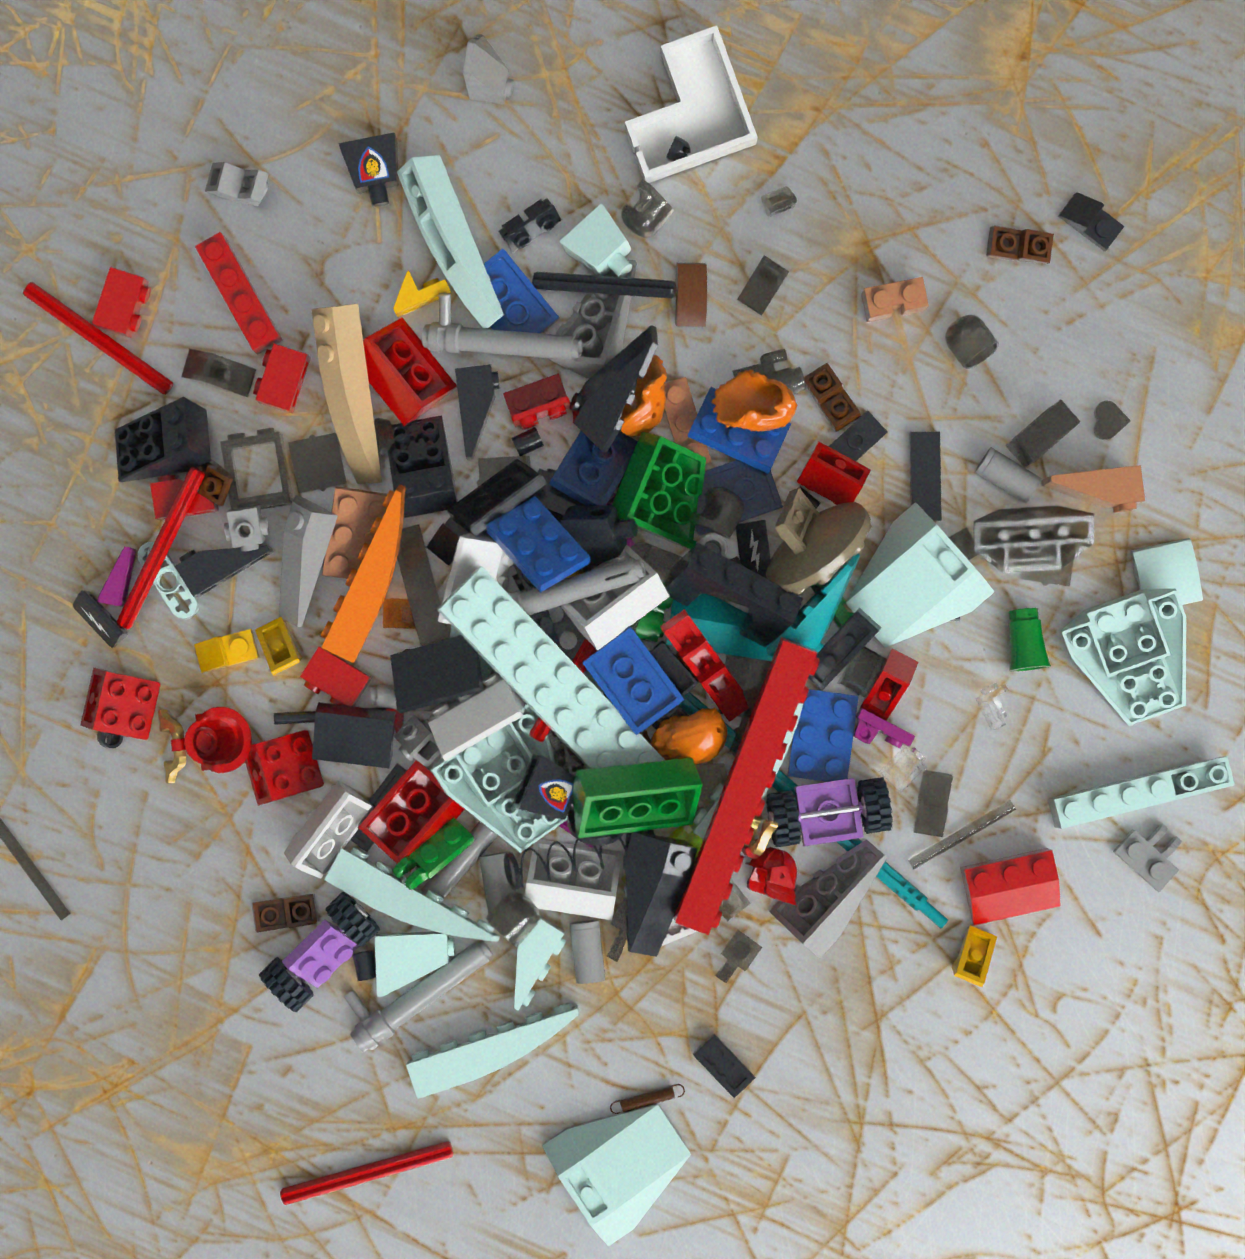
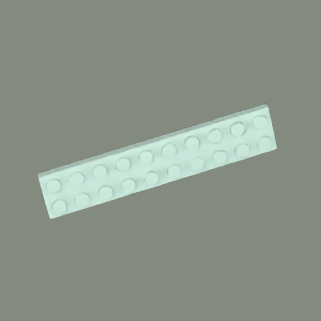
(543, 674)

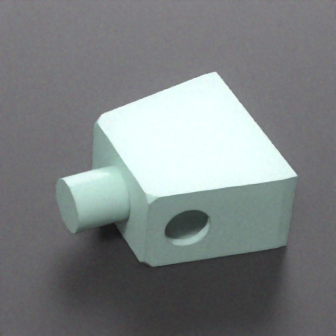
(598, 244)

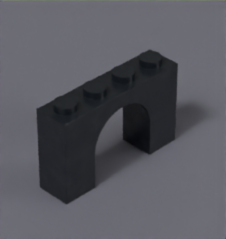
(706, 571)

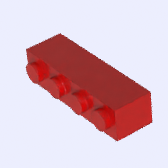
(238, 293)

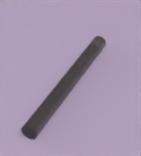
(961, 835)
(33, 872)

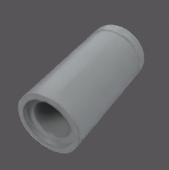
(1008, 475)
(716, 539)
(494, 879)
(587, 952)

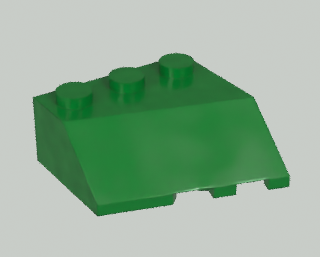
(662, 489)

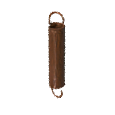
(647, 1099)

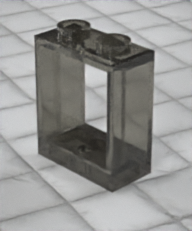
(1042, 433)
(263, 437)

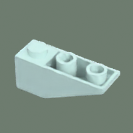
(533, 958)

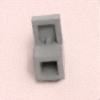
(237, 183)

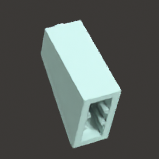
(408, 957)

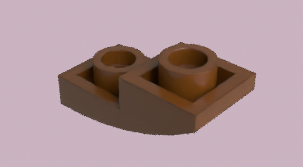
(1020, 245)
(691, 294)
(831, 397)
(215, 483)
(284, 913)

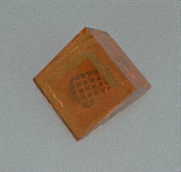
(397, 614)

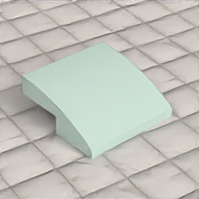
(1169, 567)

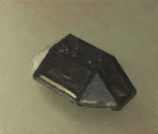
(1033, 537)

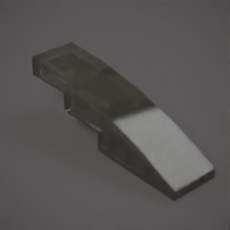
(420, 586)

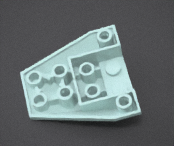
(916, 580)
(1134, 652)
(488, 778)
(617, 1166)

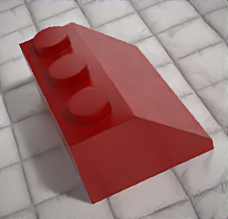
(405, 371)
(410, 813)
(1011, 886)

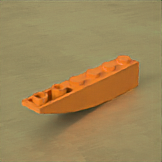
(369, 584)

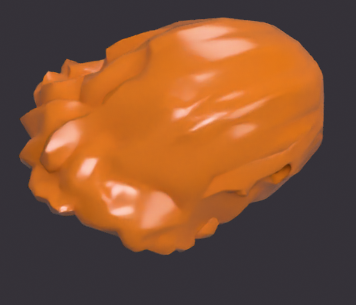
(648, 401)
(754, 402)
(692, 736)

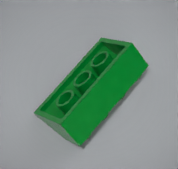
(636, 797)

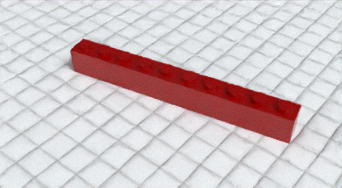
(745, 785)

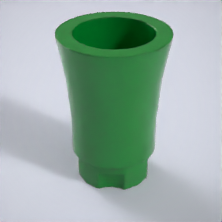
(1026, 641)

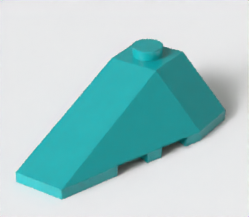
(818, 612)
(721, 627)

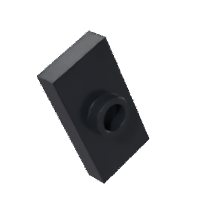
(859, 437)
(724, 1065)

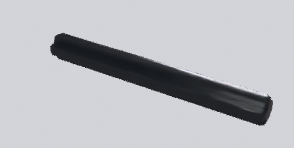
(604, 285)

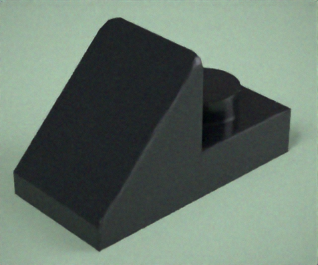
(1091, 221)
(446, 540)

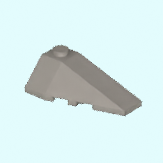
(485, 73)
(601, 327)
(304, 549)
(830, 898)

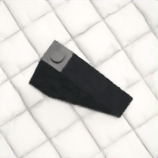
(604, 395)
(655, 883)

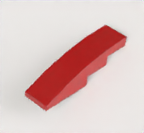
(705, 665)

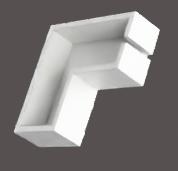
(707, 114)

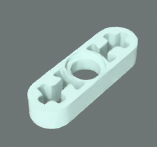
(174, 602)

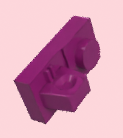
(870, 725)

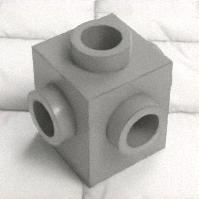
(250, 517)
(417, 741)

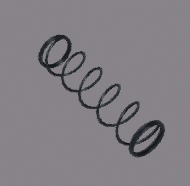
(519, 871)

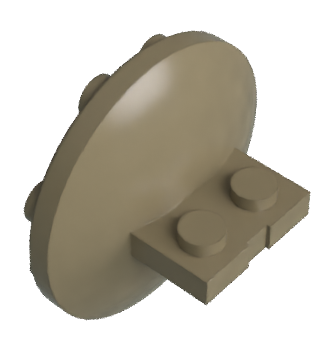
(815, 541)

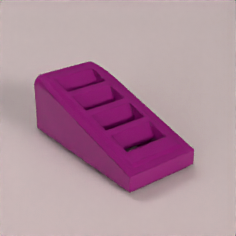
(118, 583)

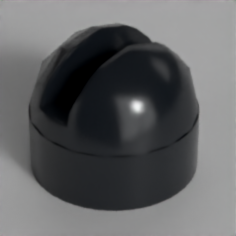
(678, 149)
(112, 740)

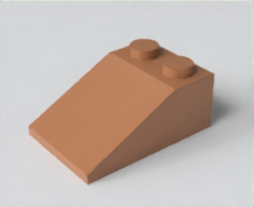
(1106, 488)

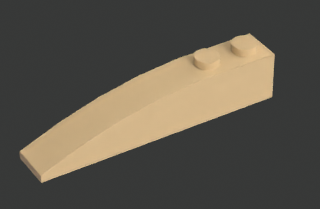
(347, 387)

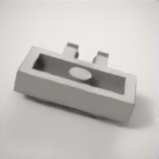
(1148, 861)

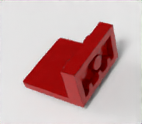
(537, 401)
(120, 704)
(283, 767)

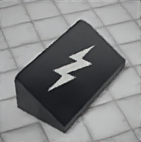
(753, 546)
(99, 618)

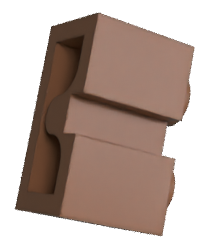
(883, 299)

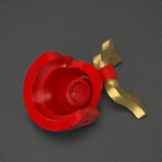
(216, 740)
(773, 869)

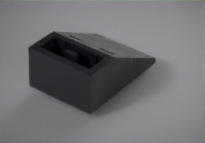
(163, 442)
(422, 465)

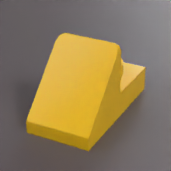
(411, 299)
(278, 645)
(226, 650)
(974, 956)

